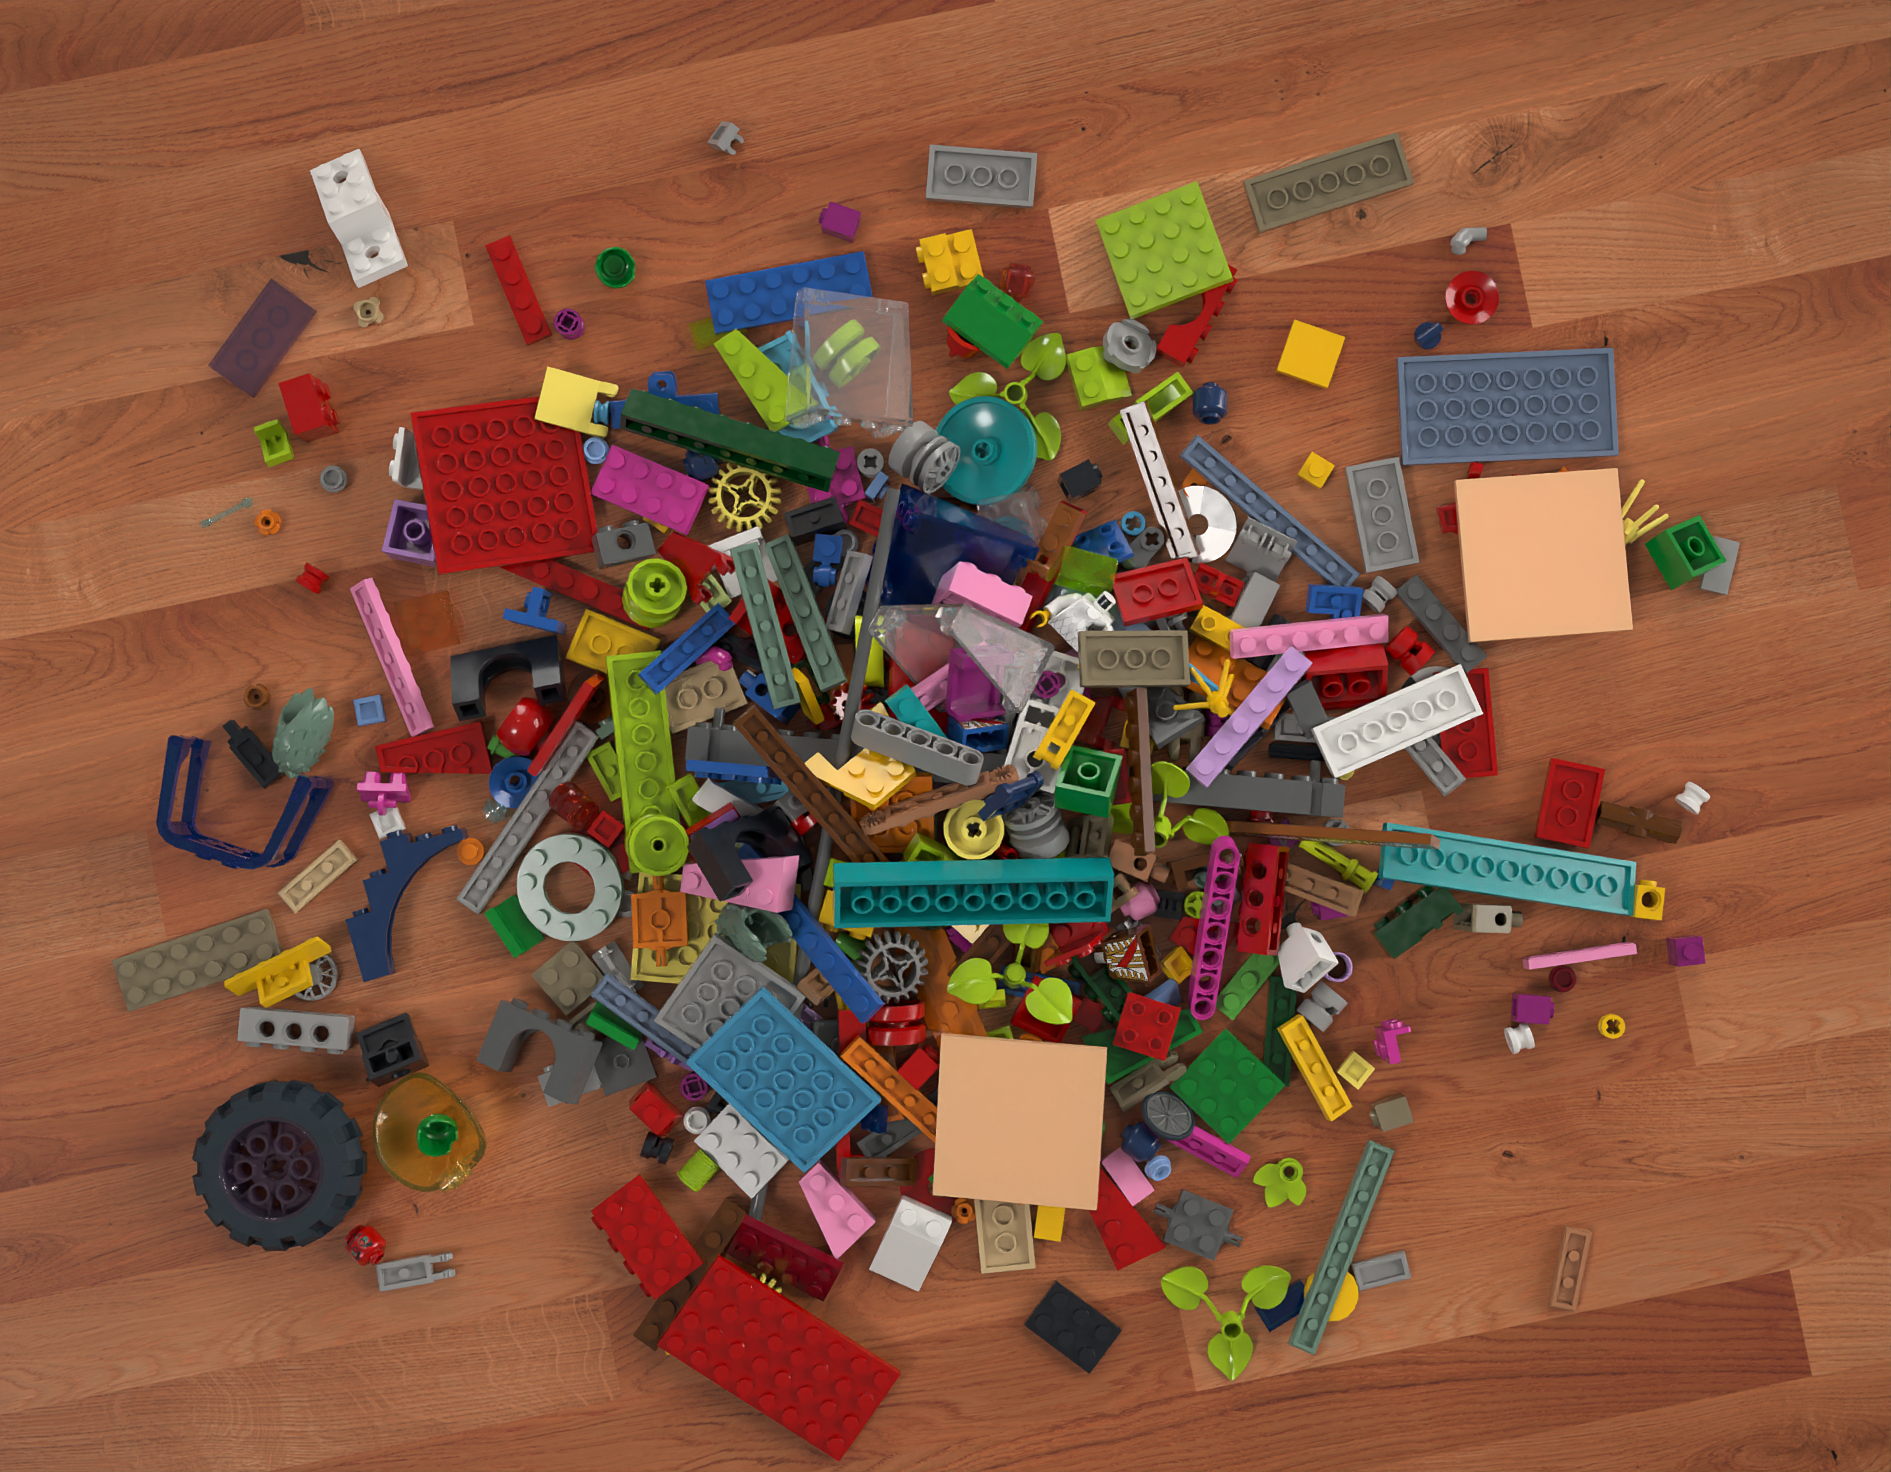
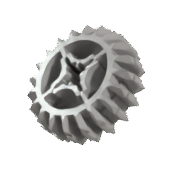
(900, 962)

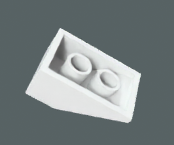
(911, 1243)

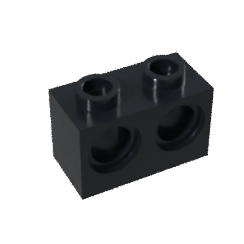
(1080, 481)

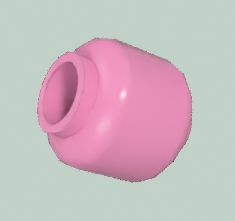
(1143, 903)

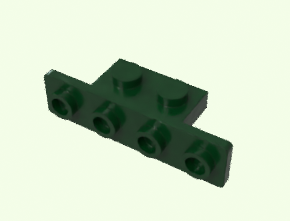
(1102, 987)

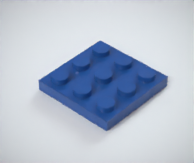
(733, 771)

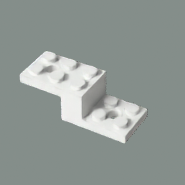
(358, 218)
(1037, 718)

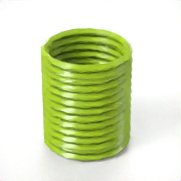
(697, 1170)

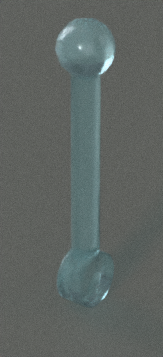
(246, 502)

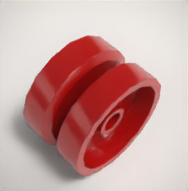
(898, 1023)

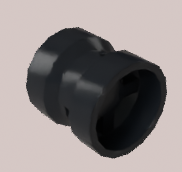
(663, 1149)

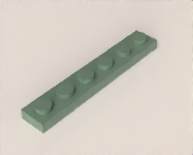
(805, 613)
(765, 625)

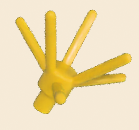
(1215, 700)

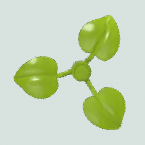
(1046, 359)
(1173, 781)
(976, 984)
(1232, 1347)

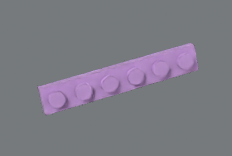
(1248, 717)

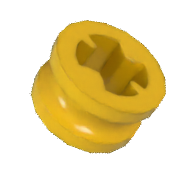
(1620, 1026)

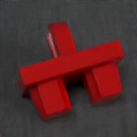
(1229, 589)

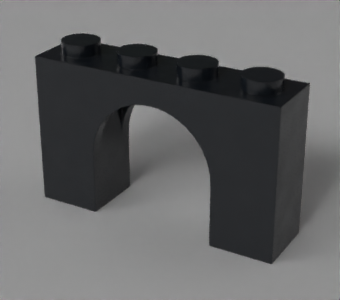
(476, 669)
(717, 855)

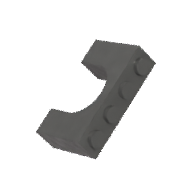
(573, 1049)

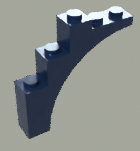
(373, 930)

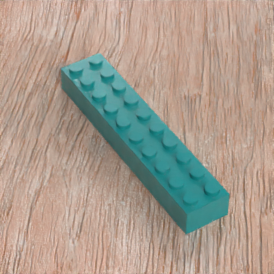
(972, 892)

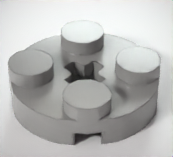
(1119, 354)

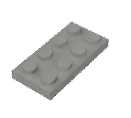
(981, 176)
(1381, 515)

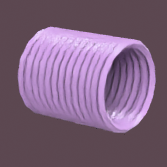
(1348, 971)

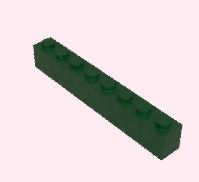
(729, 440)

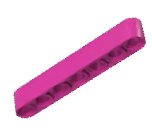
(1211, 916)

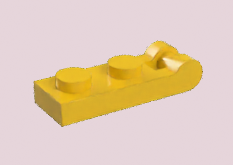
(1064, 728)

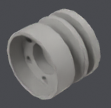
(924, 457)
(1037, 828)

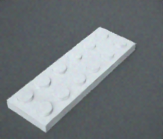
(1396, 721)

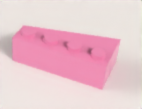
(771, 886)

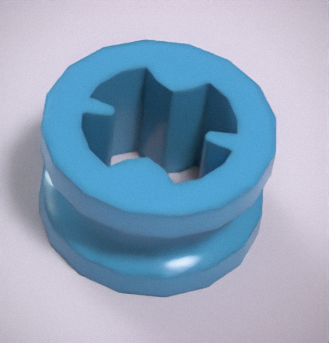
(602, 413)
(1136, 531)

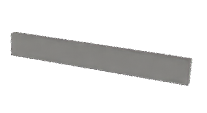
(527, 818)

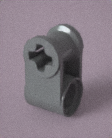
(1141, 551)

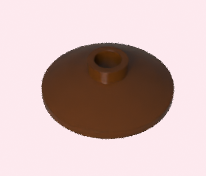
(595, 711)

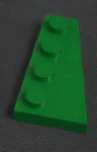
(1123, 1061)

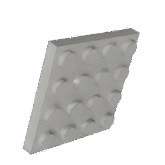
(717, 988)

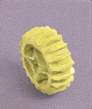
(750, 485)

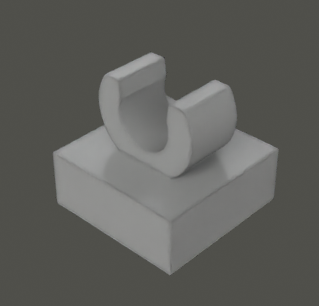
(723, 136)

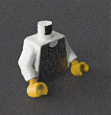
(1078, 613)

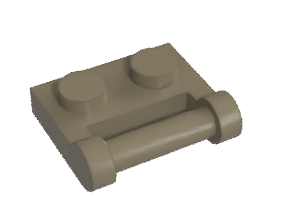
(1095, 836)

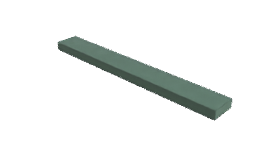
(1341, 1247)

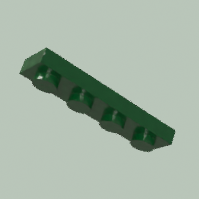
(1279, 1010)

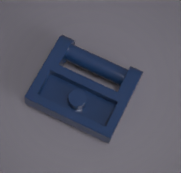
(1011, 796)

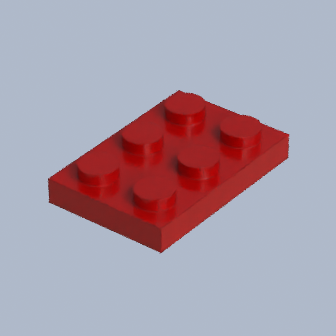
(1156, 592)
(1569, 803)

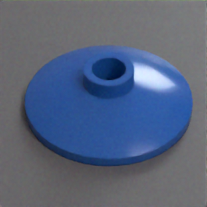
(501, 788)

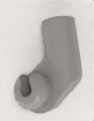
(1465, 236)

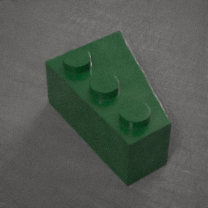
(1414, 919)

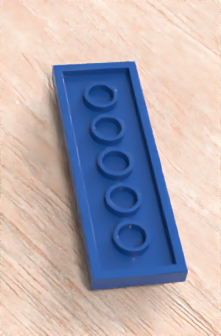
(770, 294)

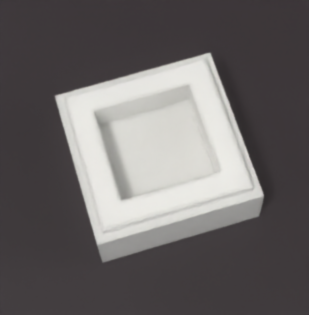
(389, 823)

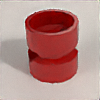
(1403, 642)

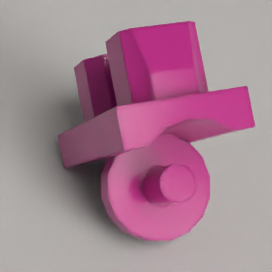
(384, 795)

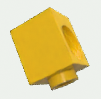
(1655, 909)

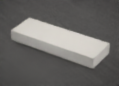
(714, 796)

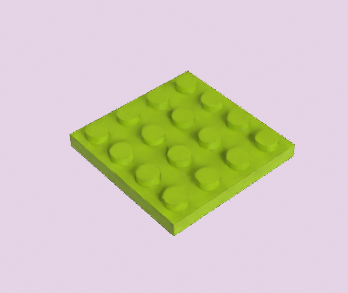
(1164, 250)

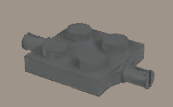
(1198, 1225)

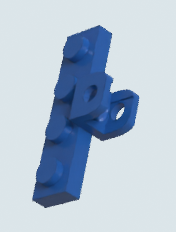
(706, 401)

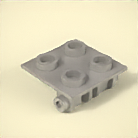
(1261, 550)

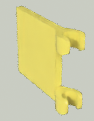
(570, 401)

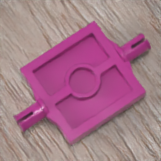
(846, 481)

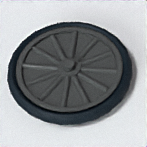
(1168, 1115)

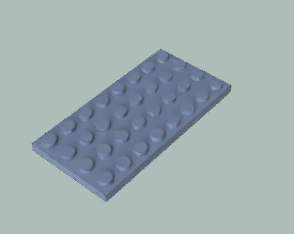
(1507, 406)

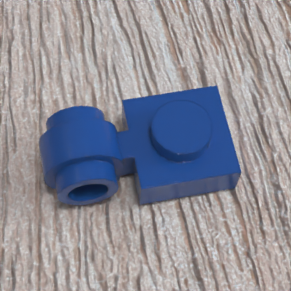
(826, 551)

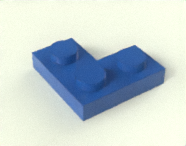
(1334, 600)

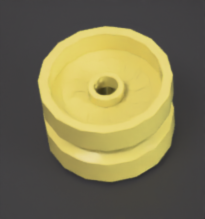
(968, 844)

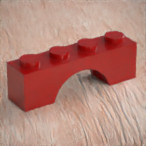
(1180, 340)

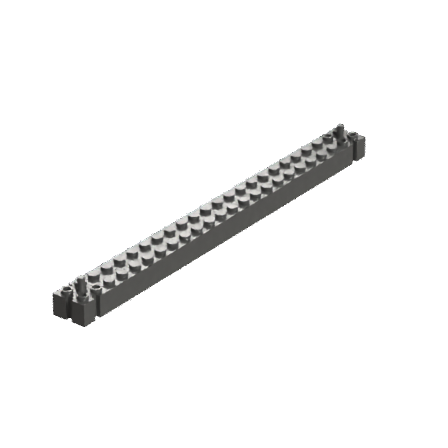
(1242, 791)

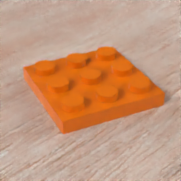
(898, 838)

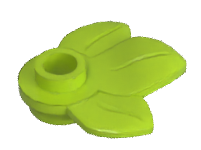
(1278, 1185)

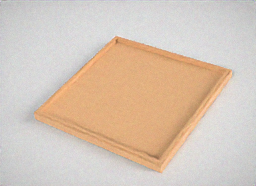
(1543, 555)
(1019, 1121)

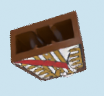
(1130, 955)

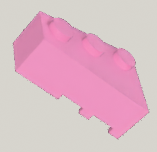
(983, 592)
(836, 1208)

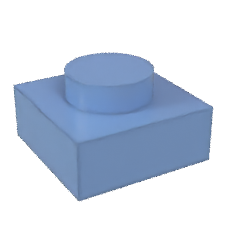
(878, 487)

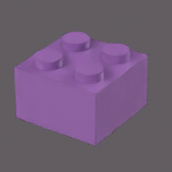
(409, 534)

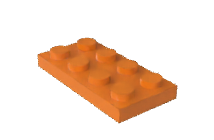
(1210, 661)

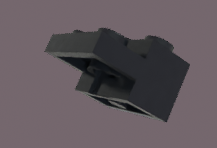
(391, 1050)

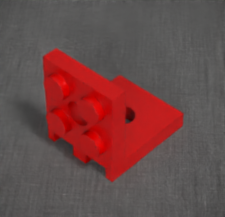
(793, 644)

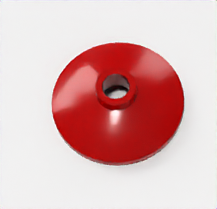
(1481, 288)

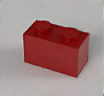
(919, 1065)

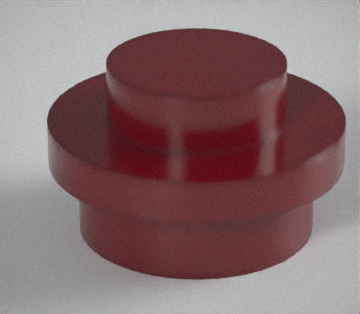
(1562, 978)

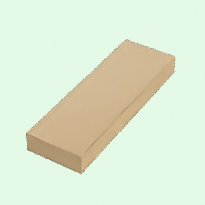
(318, 876)

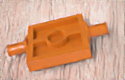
(659, 920)

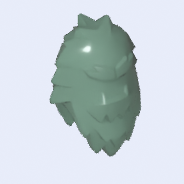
(302, 733)
(752, 929)

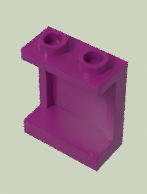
(969, 690)

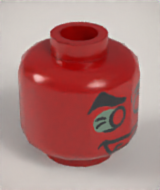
(365, 1245)

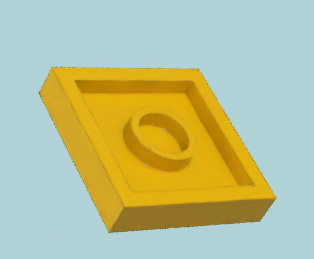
(1310, 354)

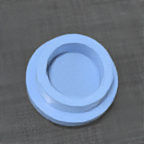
(595, 450)
(1158, 1168)

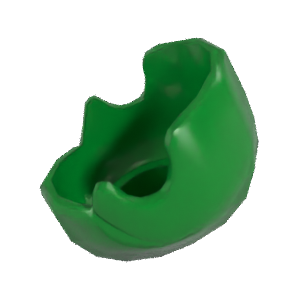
(615, 267)
(436, 1135)

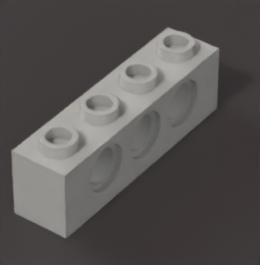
(254, 1018)

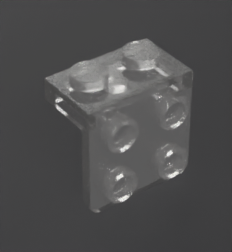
(1016, 511)

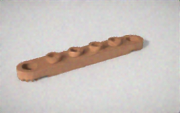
(936, 800)

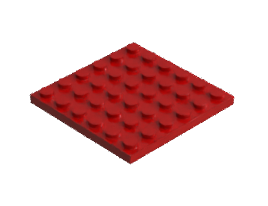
(502, 486)

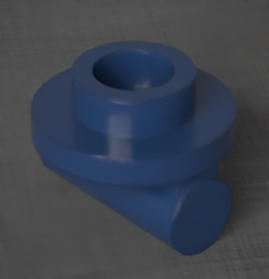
(1428, 335)

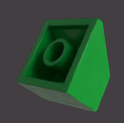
(1685, 552)
(1088, 781)

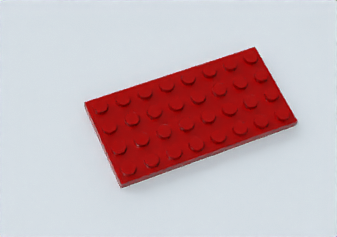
(778, 1358)

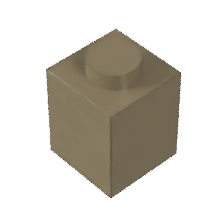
(1390, 1113)

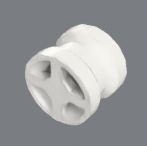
(1692, 798)
(1519, 1038)

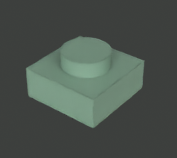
(606, 728)

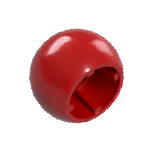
(526, 727)

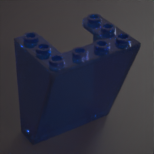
(934, 537)

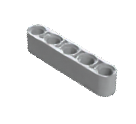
(917, 747)

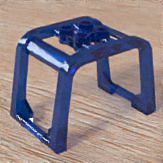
(185, 834)

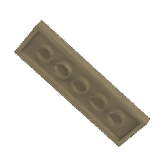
(1328, 183)
(196, 959)

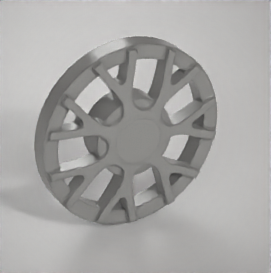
(317, 977)

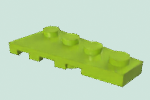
(758, 377)

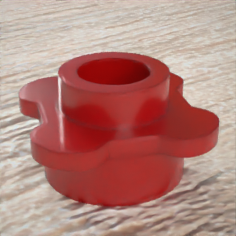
(1261, 817)

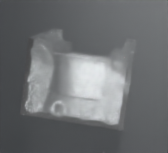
(850, 362)
(923, 635)

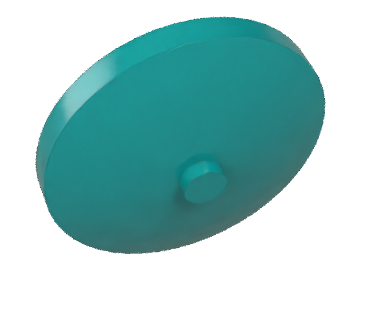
(994, 446)

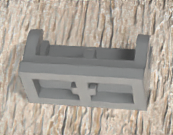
(1253, 600)

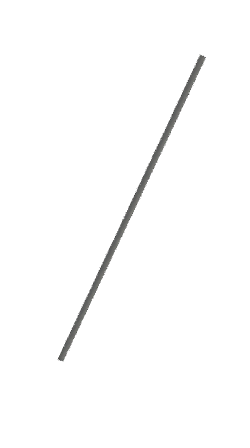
(845, 742)

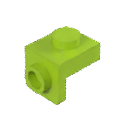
(274, 442)

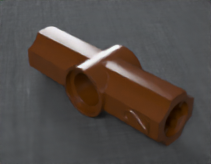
(1638, 822)

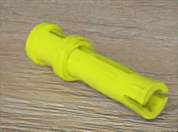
(1347, 873)

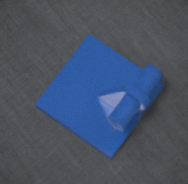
(1106, 541)

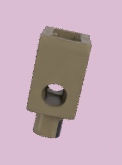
(1487, 918)

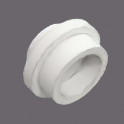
(697, 1119)

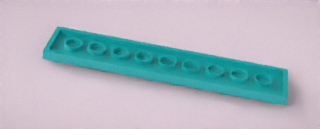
(1513, 871)

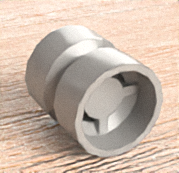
(1321, 1006)

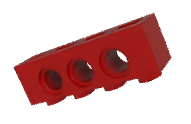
(1273, 889)

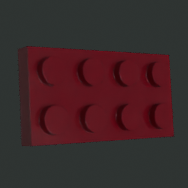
(785, 1258)

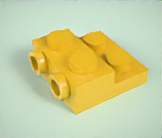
(949, 261)

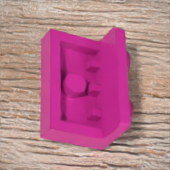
(1386, 1041)

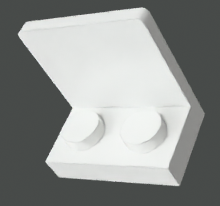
(405, 467)
(753, 535)

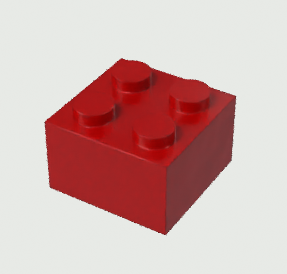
(309, 407)

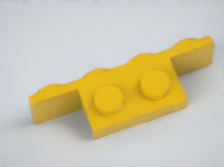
(280, 975)

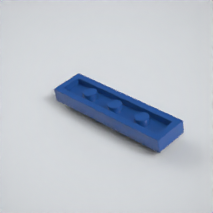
(686, 649)

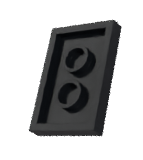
(1072, 1326)

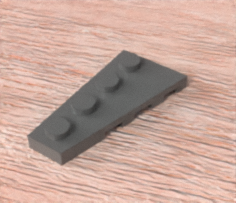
(1164, 721)

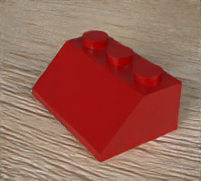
(1348, 675)

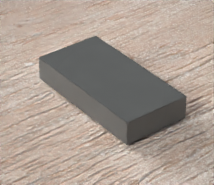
(1306, 707)

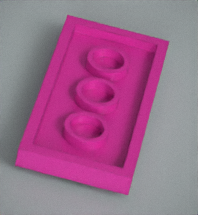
(649, 490)

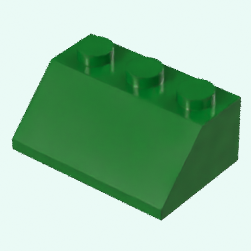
(992, 321)

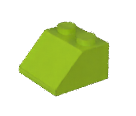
(1095, 379)

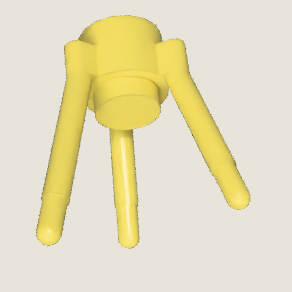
(1630, 528)

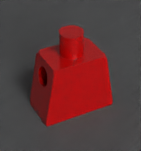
(655, 1109)

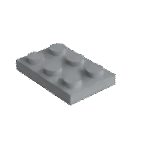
(741, 1151)

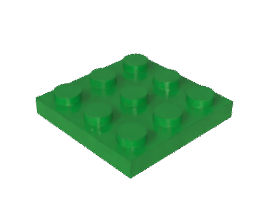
(1227, 1085)

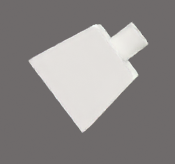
(1304, 958)

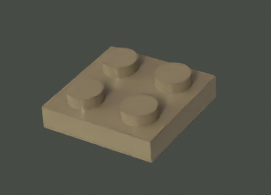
(569, 977)

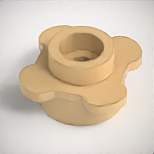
(361, 309)

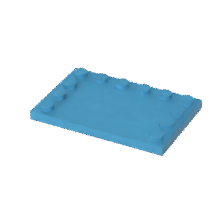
(783, 1079)

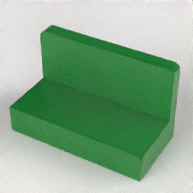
(514, 926)
(613, 1026)

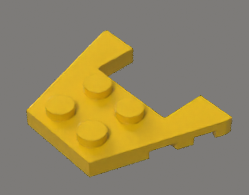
(867, 776)

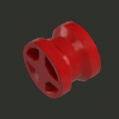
(312, 578)

